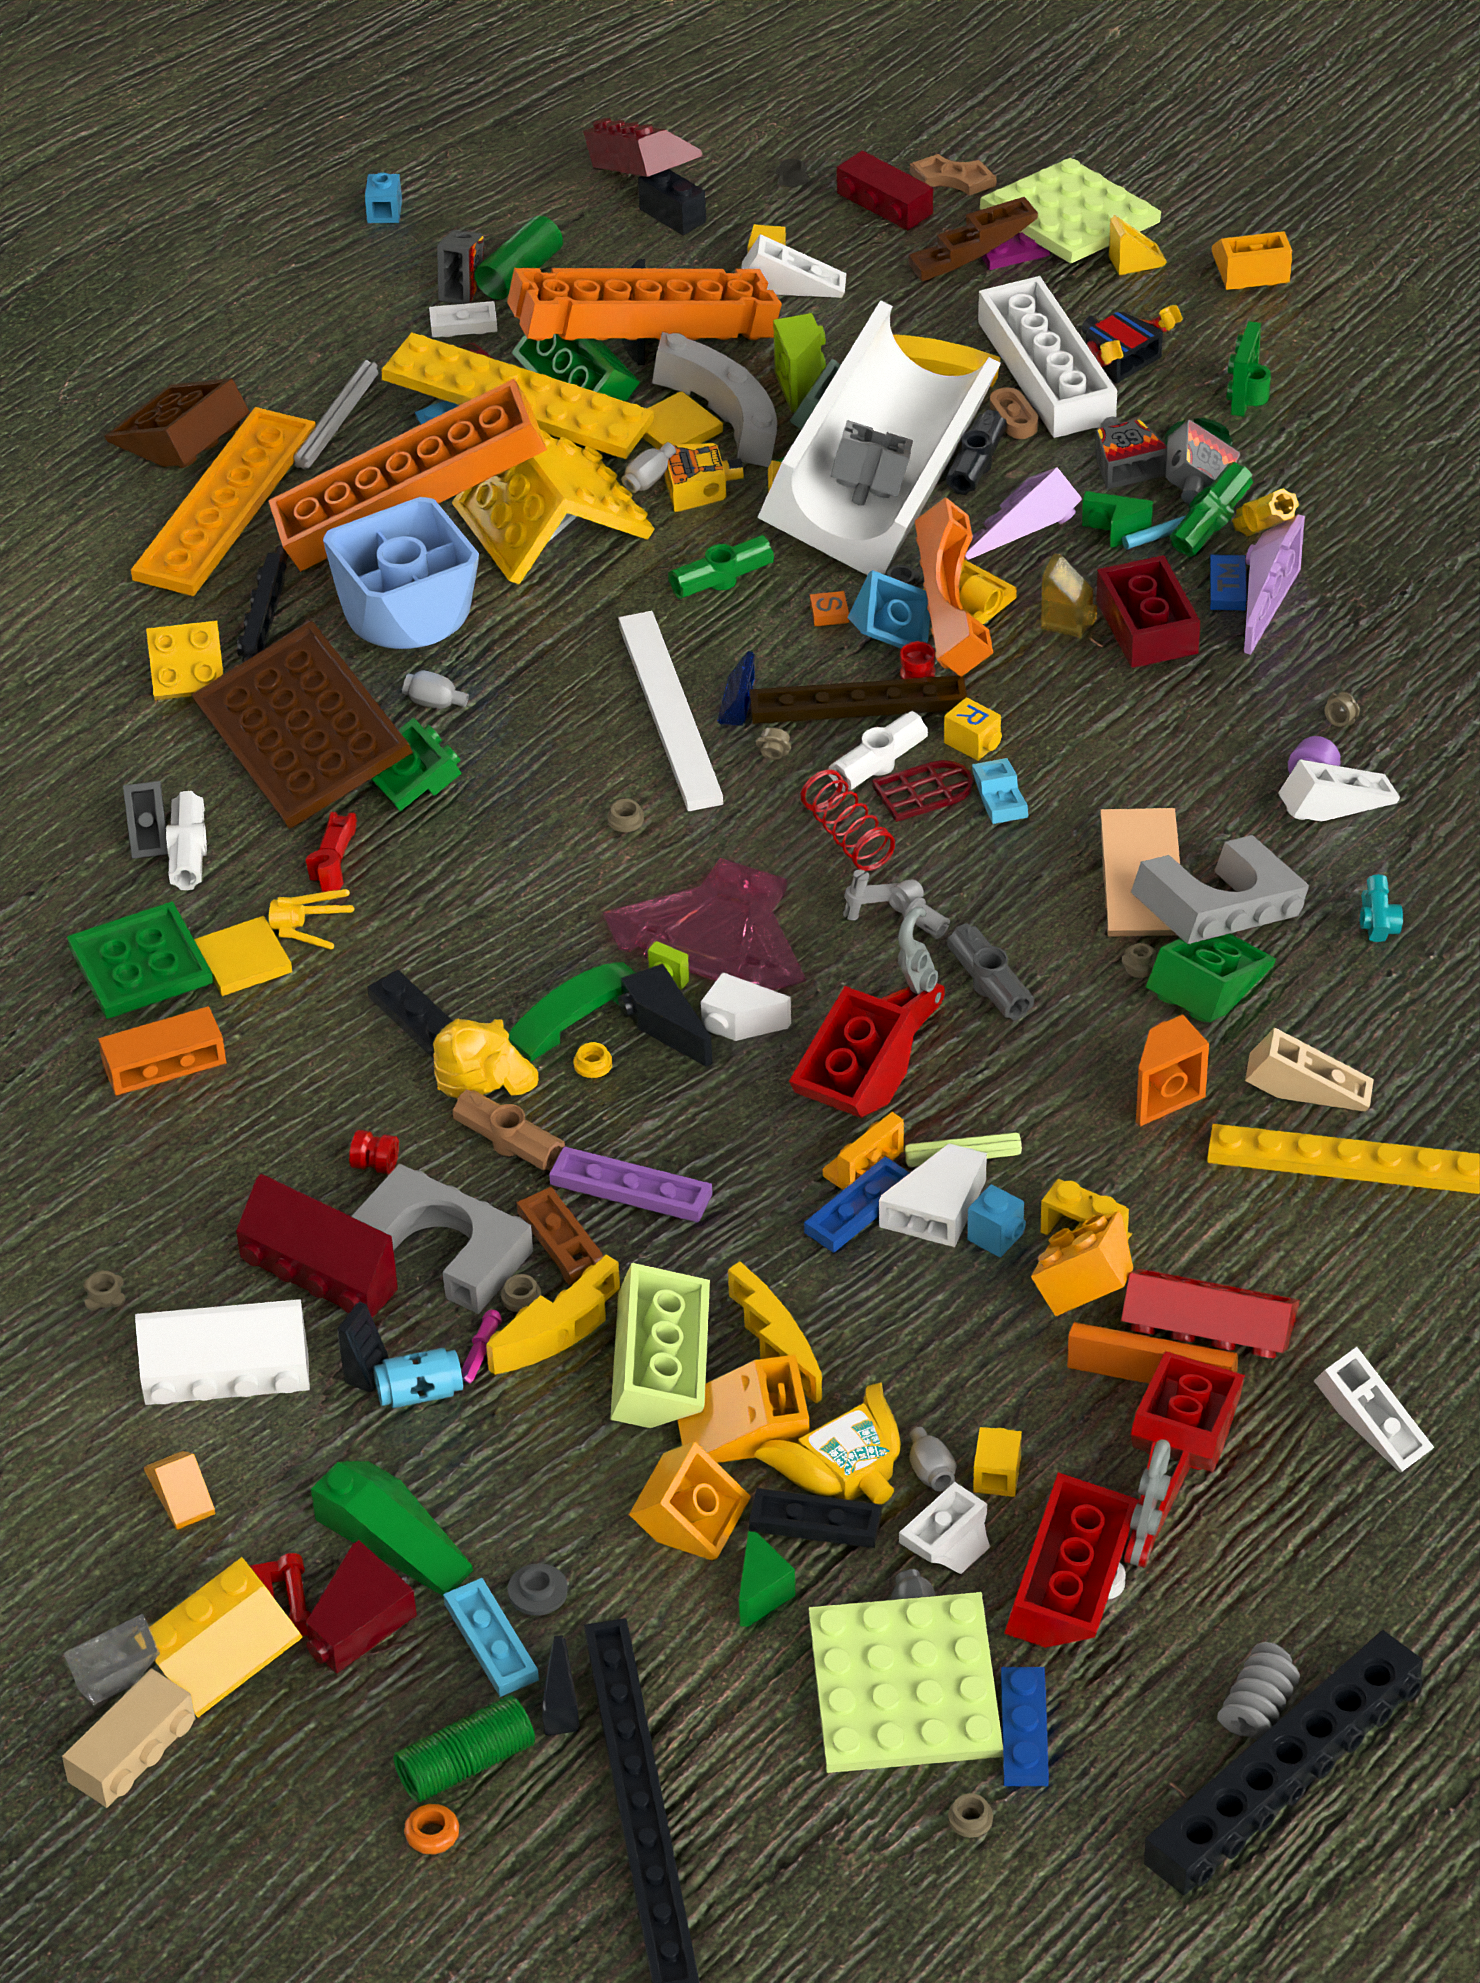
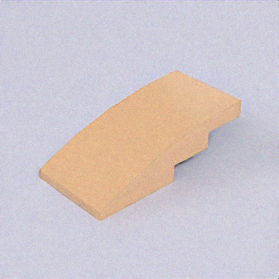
(1127, 840)

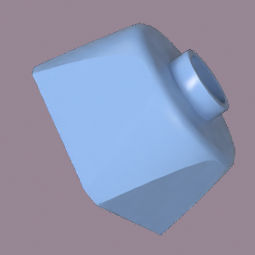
(403, 574)

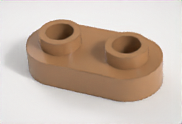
(1019, 414)

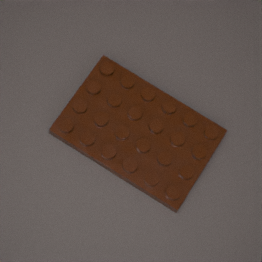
(301, 724)

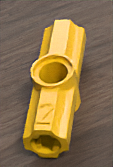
(1265, 512)

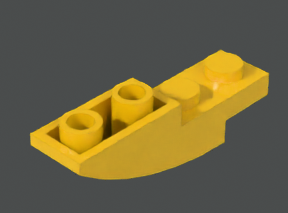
(552, 1327)

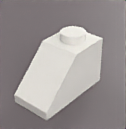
(744, 1009)

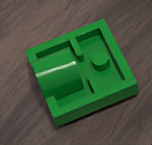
(1250, 379)

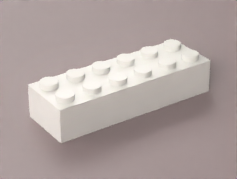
(1047, 356)

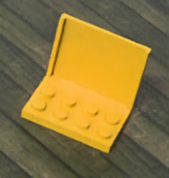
(525, 504)

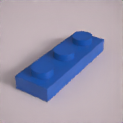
(854, 1206)
(1024, 1726)

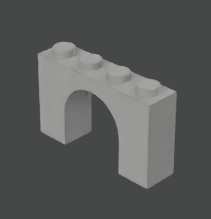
(1197, 912)
(497, 1240)

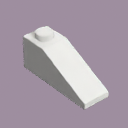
(792, 271)
(1332, 791)
(1373, 1410)

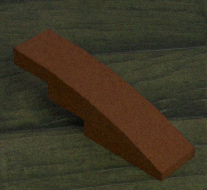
(982, 233)

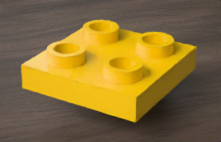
(983, 593)
(184, 658)

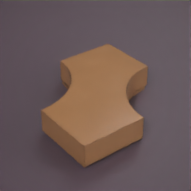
(965, 176)

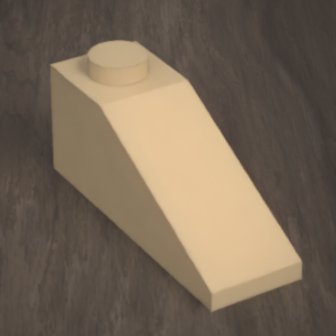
(1304, 1074)

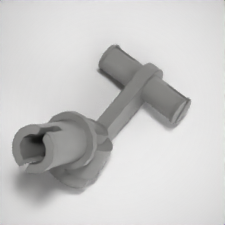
(902, 898)

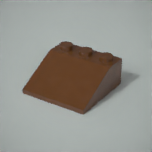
(181, 422)

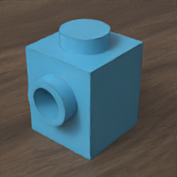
(383, 198)
(995, 1220)

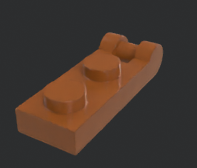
(559, 1233)

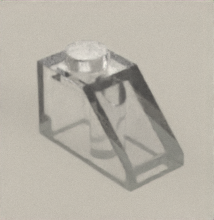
(113, 1659)

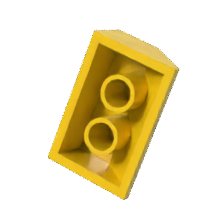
(222, 1636)

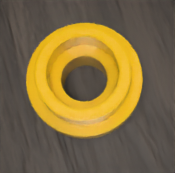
(592, 1060)

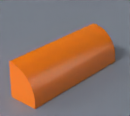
(1132, 1354)

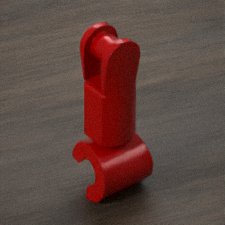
(326, 862)

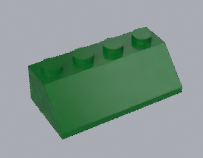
(578, 362)

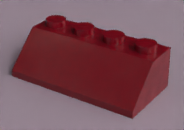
(636, 148)
(316, 1247)

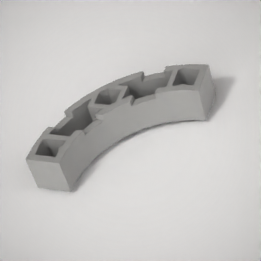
(727, 387)

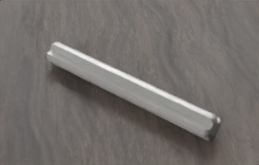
(335, 415)

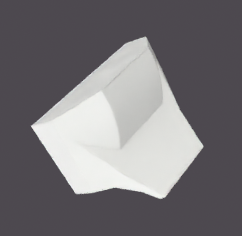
(949, 1530)

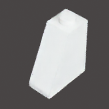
(935, 1196)

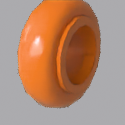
(433, 1843)

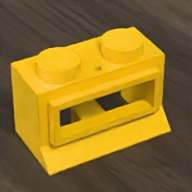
(1078, 1204)

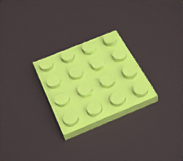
(1074, 208)
(905, 1682)

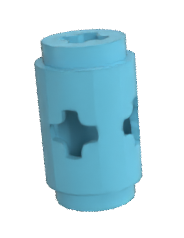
(398, 1381)

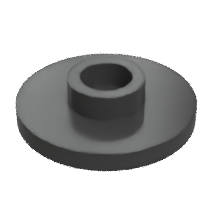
(537, 1589)

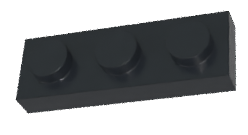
(409, 1009)
(815, 1517)

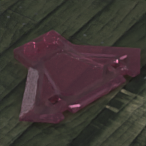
(718, 925)

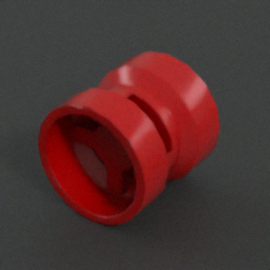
(917, 660)
(374, 1151)

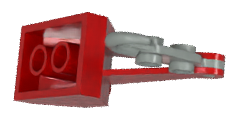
(869, 1040)
(1183, 1420)

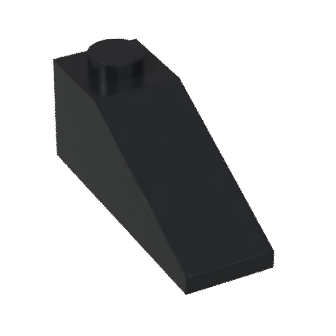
(664, 1013)

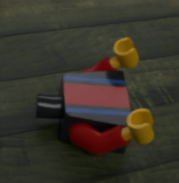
(1128, 343)

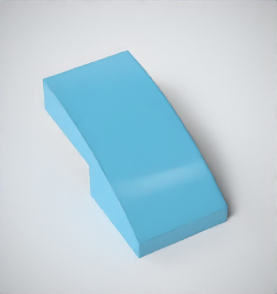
(1000, 791)

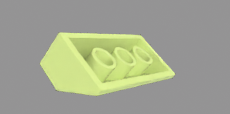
(659, 1347)

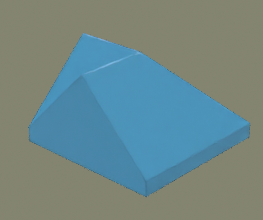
(891, 611)

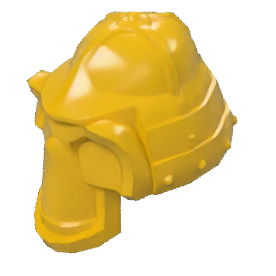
(480, 1060)

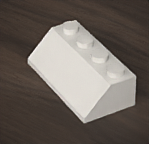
(222, 1352)

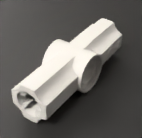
(879, 750)
(186, 840)

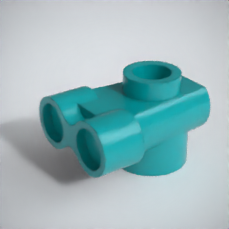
(1376, 913)

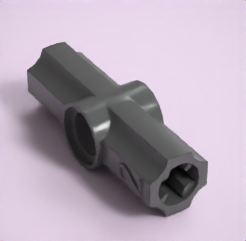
(990, 971)

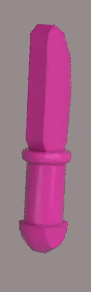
(475, 1357)

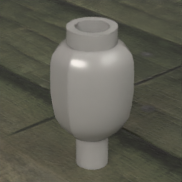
(647, 468)
(433, 690)
(931, 1460)

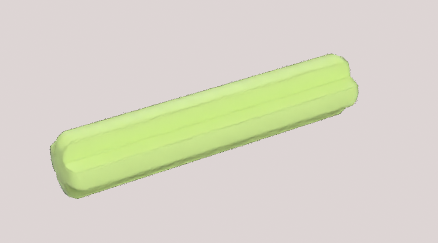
(994, 1145)

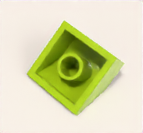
(798, 356)

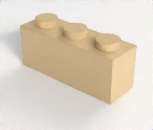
(129, 1738)

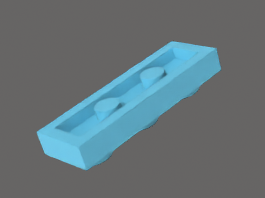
(491, 1637)

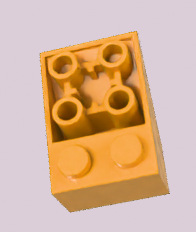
(749, 1408)

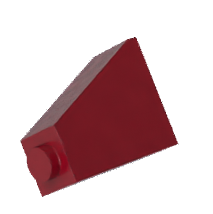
(358, 1609)

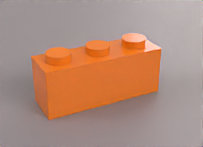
(162, 1050)

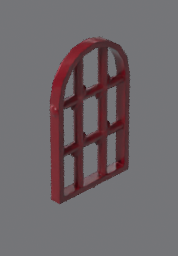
(918, 799)

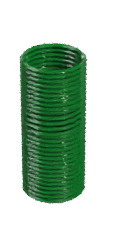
(525, 249)
(476, 1740)

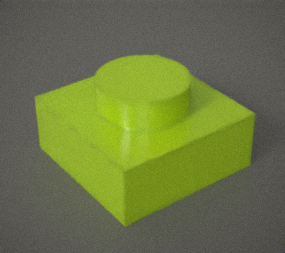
(674, 961)

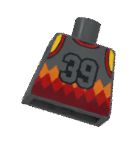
(458, 257)
(1128, 452)
(1196, 459)

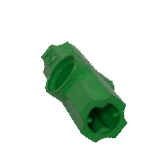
(1211, 509)
(721, 567)

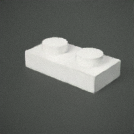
(463, 319)

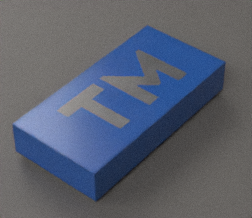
(1227, 582)

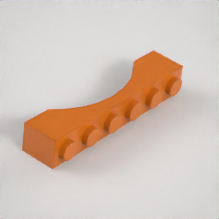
(943, 543)

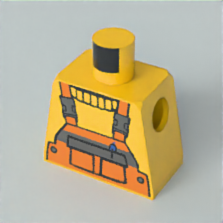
(699, 475)

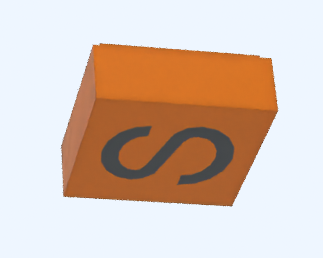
(829, 608)

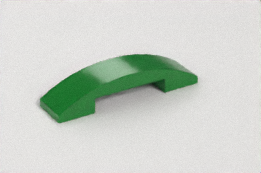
(565, 1005)

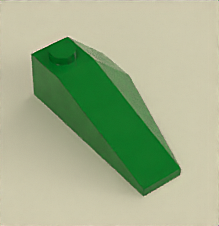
(387, 1518)

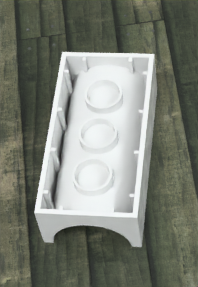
(891, 395)

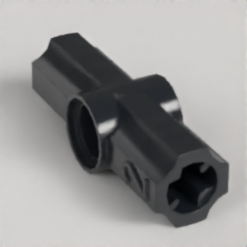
(976, 452)

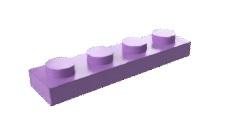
(631, 1184)

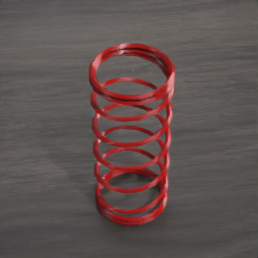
(865, 838)

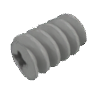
(1259, 1691)

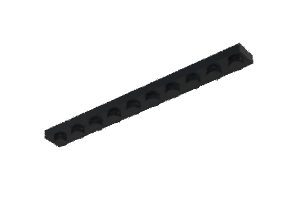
(640, 1804)

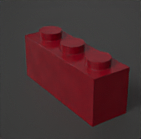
(884, 190)

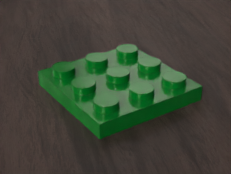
(139, 960)

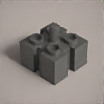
(871, 460)

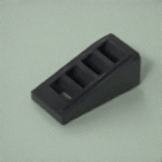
(360, 1348)
(559, 1698)

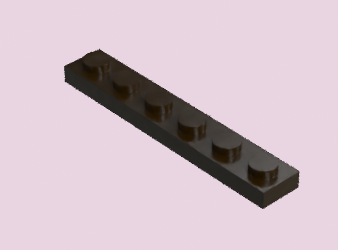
(856, 699)

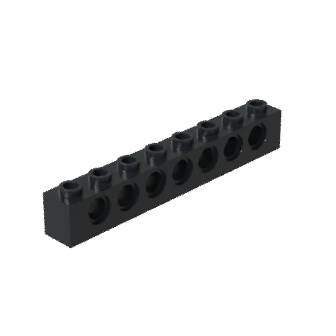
(1263, 1766)

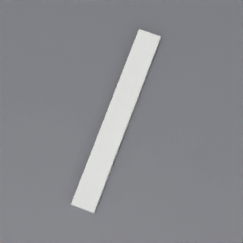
(670, 711)

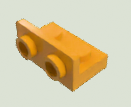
(856, 1158)

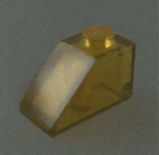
(1066, 599)

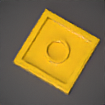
(681, 422)
(244, 955)

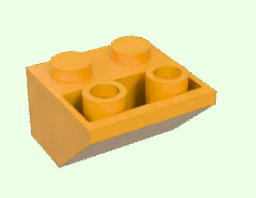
(1253, 260)
(1084, 1263)

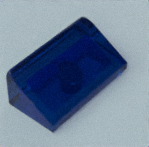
(736, 693)

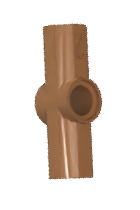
(508, 1129)

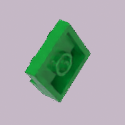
(424, 769)

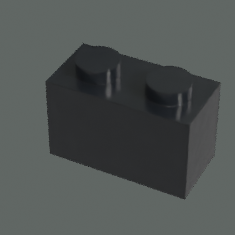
(672, 201)

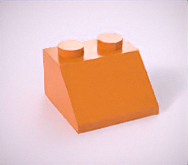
(1171, 1069)

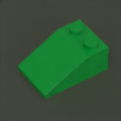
(1208, 974)

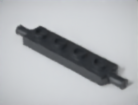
(263, 604)

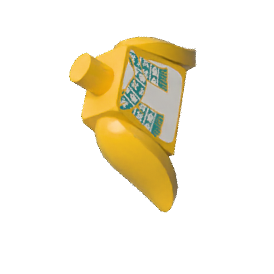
(844, 1455)

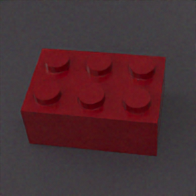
(1148, 611)

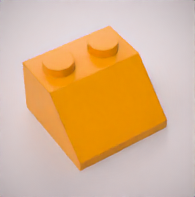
(690, 1502)

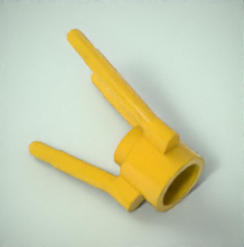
(290, 913)

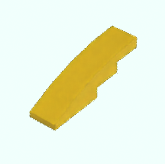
(943, 356)
(774, 1326)

